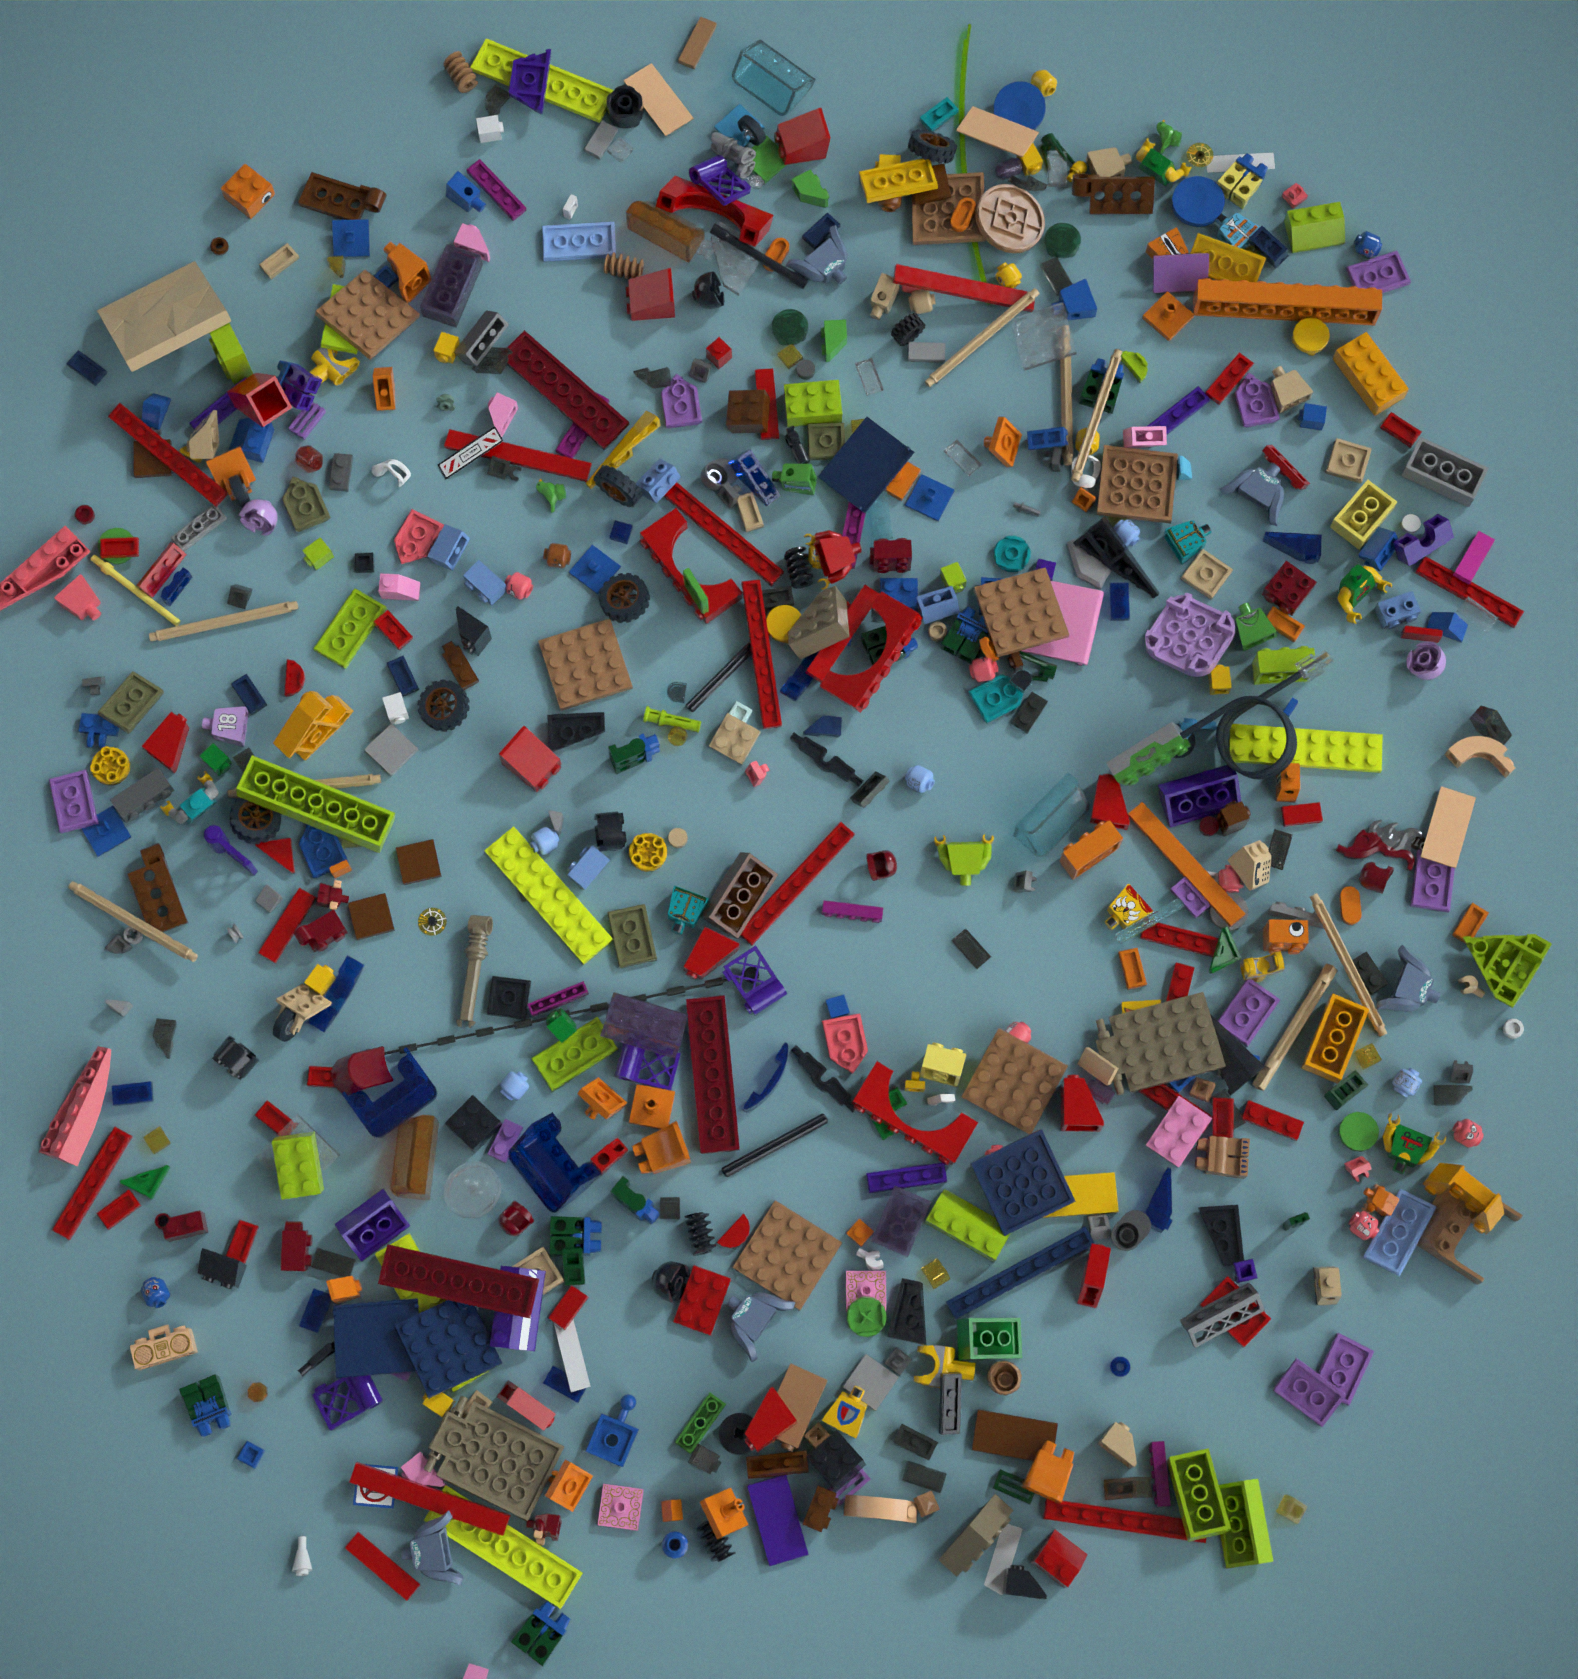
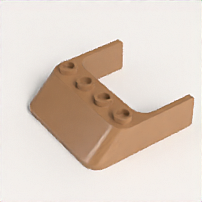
(1447, 1229)

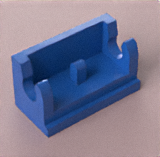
(1047, 438)
(1379, 548)

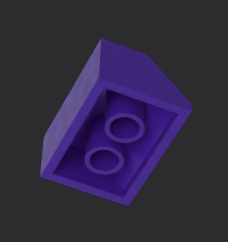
(372, 1225)

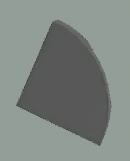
(118, 945)

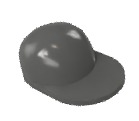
(717, 474)
(1130, 1230)

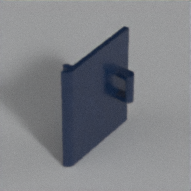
(866, 464)
(367, 1337)

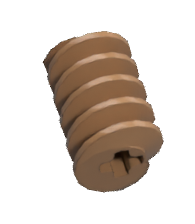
(460, 72)
(623, 267)

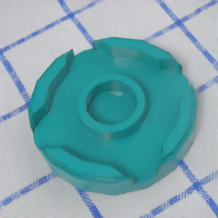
(1012, 554)

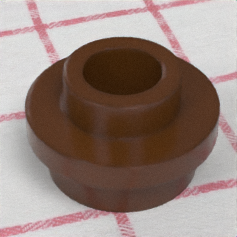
(217, 242)

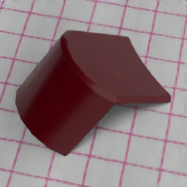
(361, 1071)

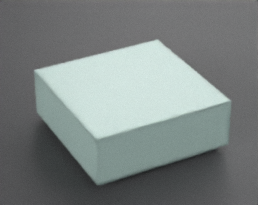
(741, 711)

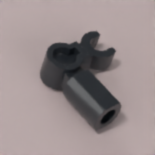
(798, 451)

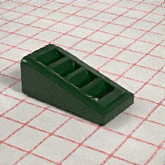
(1337, 1099)

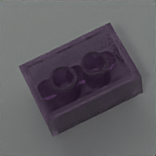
(901, 1221)

